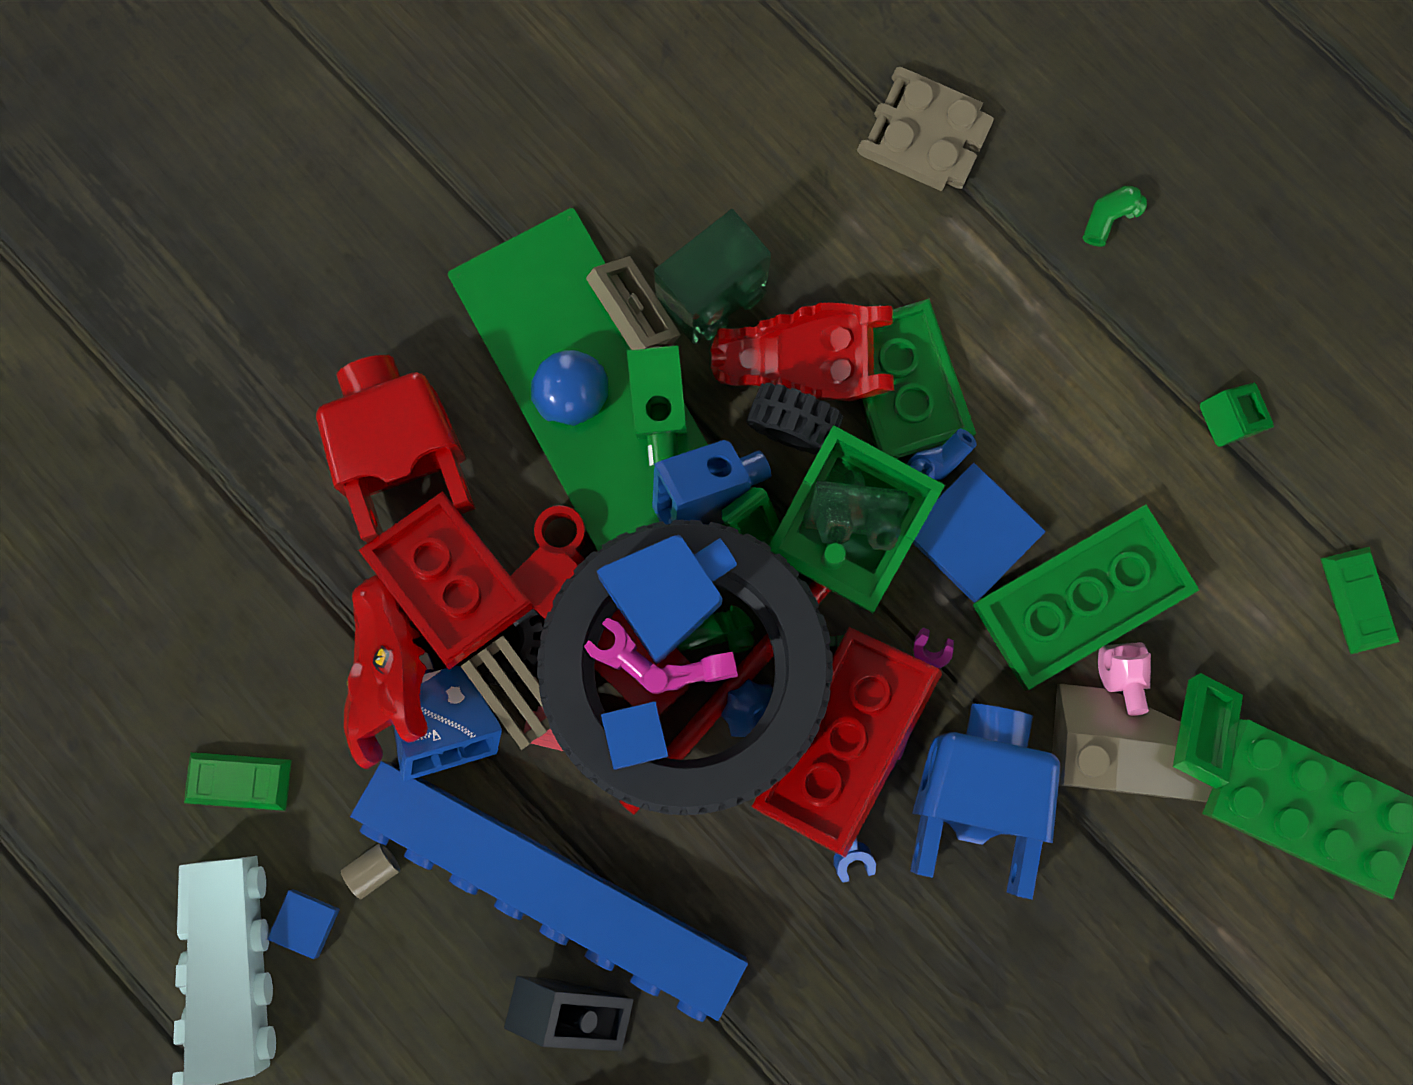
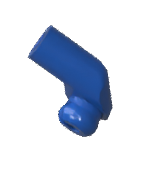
(942, 460)

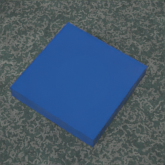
(976, 533)

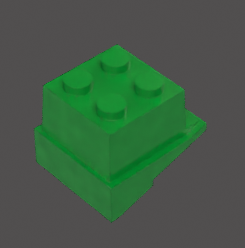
(854, 566)

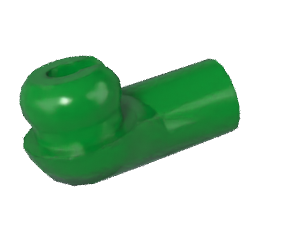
(1121, 202)

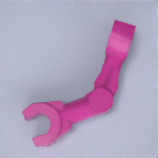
(653, 678)

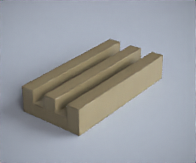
(627, 308)
(538, 727)

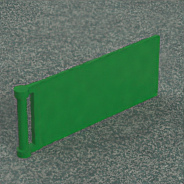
(536, 302)

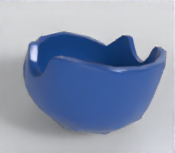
(569, 387)

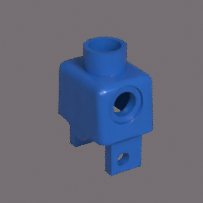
(986, 788)

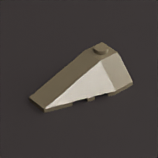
(1116, 751)

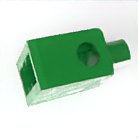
(653, 382)

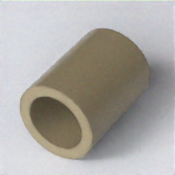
(370, 870)

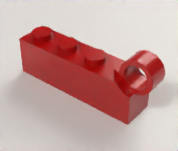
(542, 579)

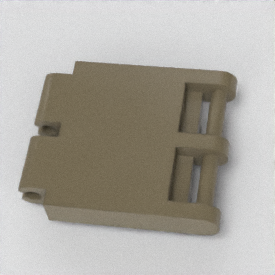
(927, 131)

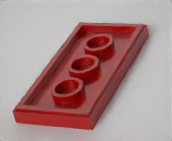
(865, 727)

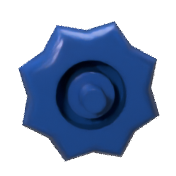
(746, 707)

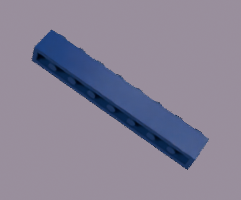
(551, 890)

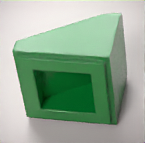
(1236, 414)

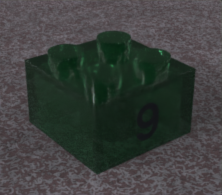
(713, 277)

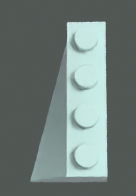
(223, 972)

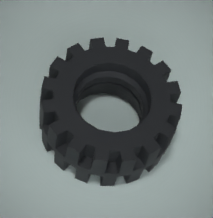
(792, 417)

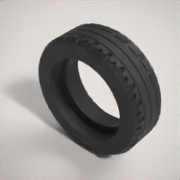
(761, 757)

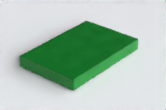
(926, 392)

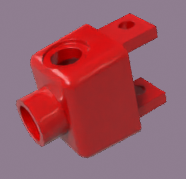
(386, 436)

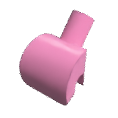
(1126, 670)

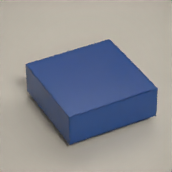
(634, 735)
(303, 924)

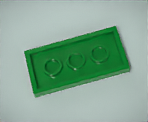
(1085, 597)
(1315, 809)

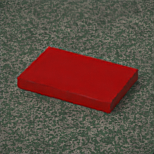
(446, 580)

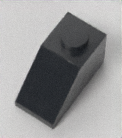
(567, 1014)

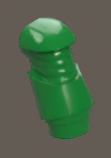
(728, 626)

